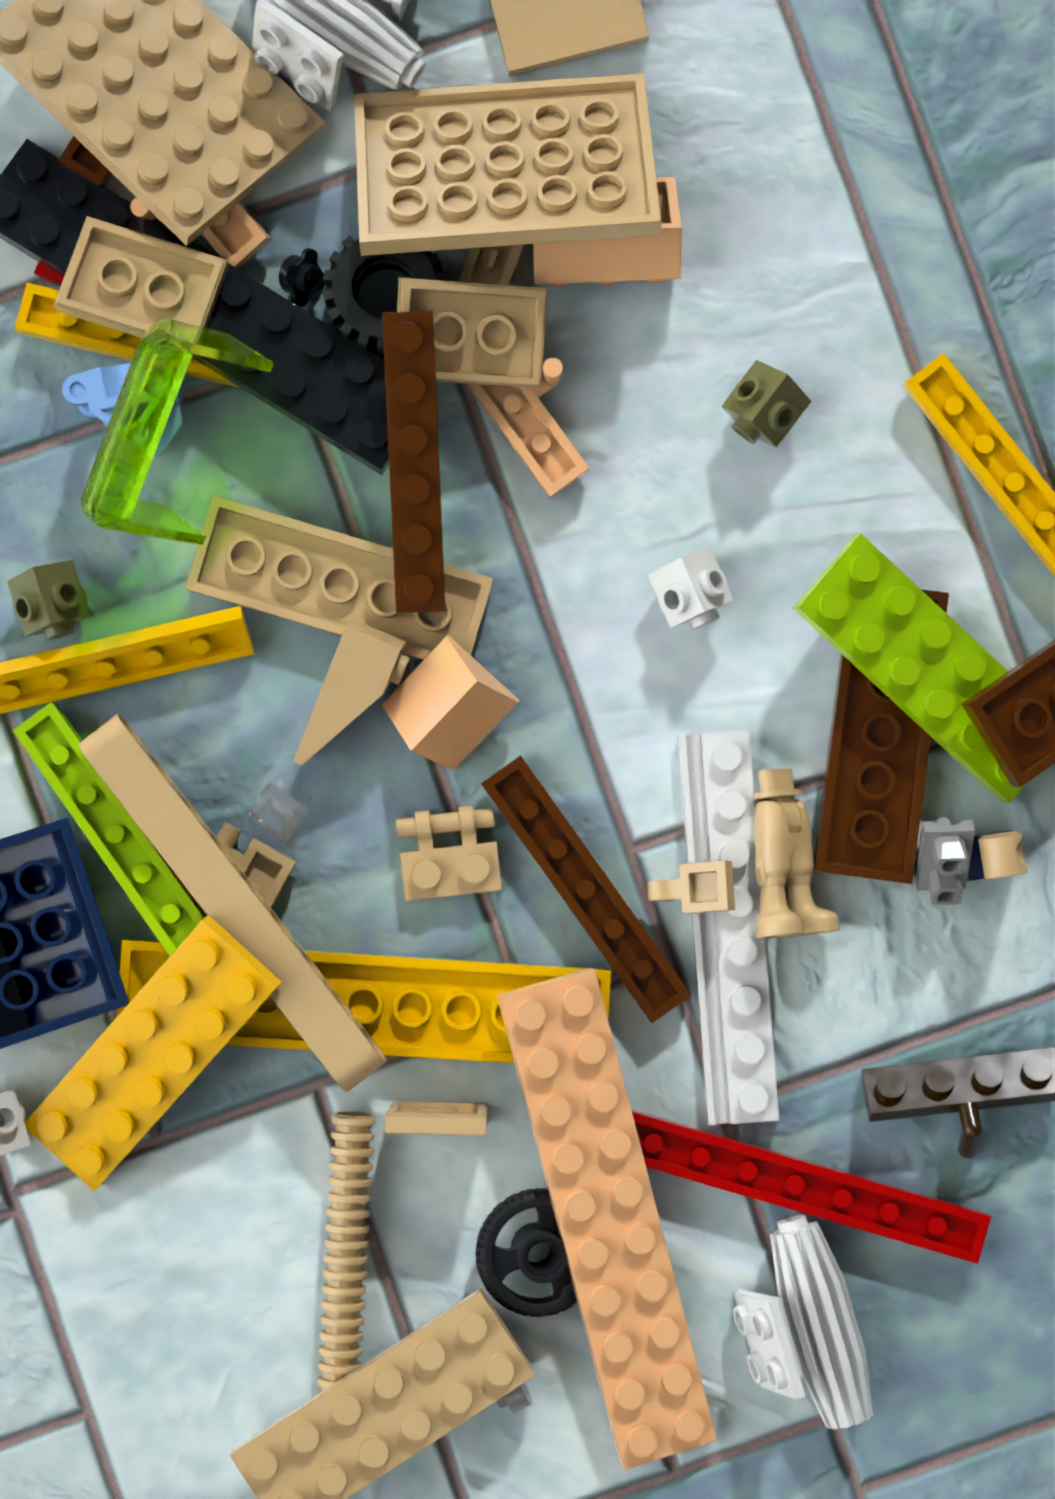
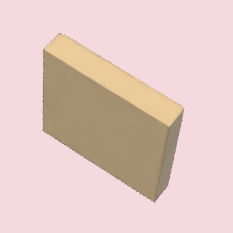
(437, 1118)

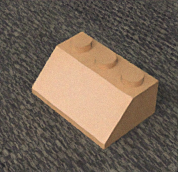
(617, 259)

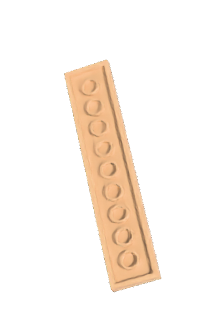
(607, 1217)

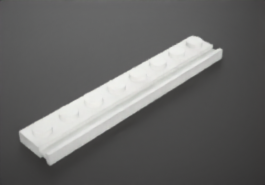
(726, 948)

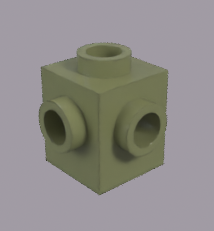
(765, 404)
(49, 599)

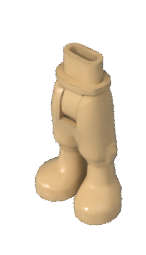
(785, 859)

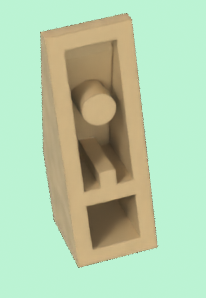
(356, 678)

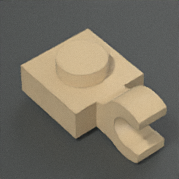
(700, 887)

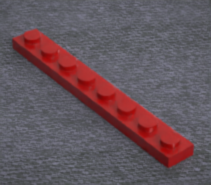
(811, 1188)

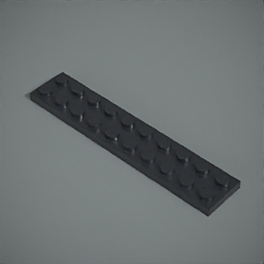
(316, 371)

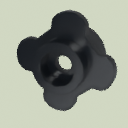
(301, 276)

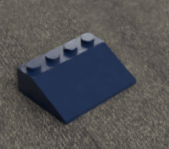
(51, 937)

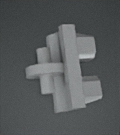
(944, 859)

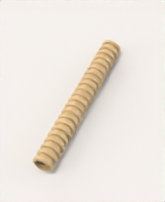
(346, 1247)

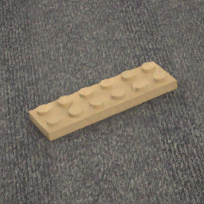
(324, 578)
(388, 1407)

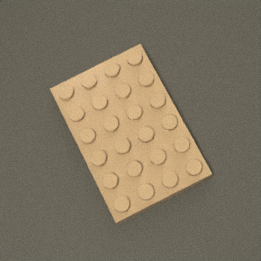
(159, 99)
(505, 164)

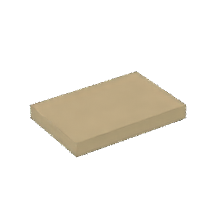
(560, 31)
(138, 279)
(482, 330)

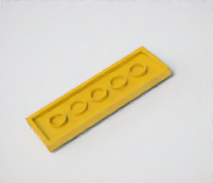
(152, 1052)

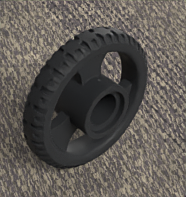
(497, 1262)

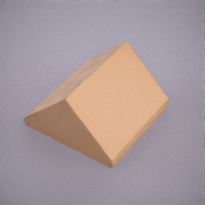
(448, 705)

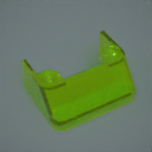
(139, 422)

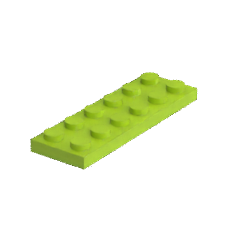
(907, 651)

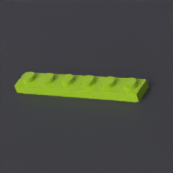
(110, 828)

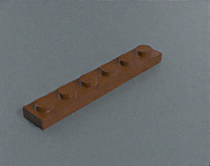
(414, 461)
(586, 889)

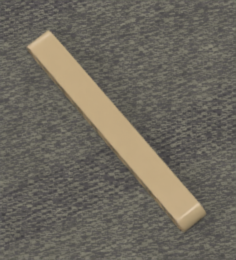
(231, 900)

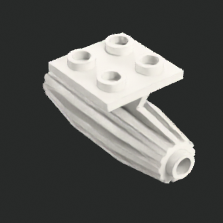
(314, 38)
(807, 1328)

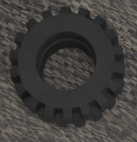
(348, 273)

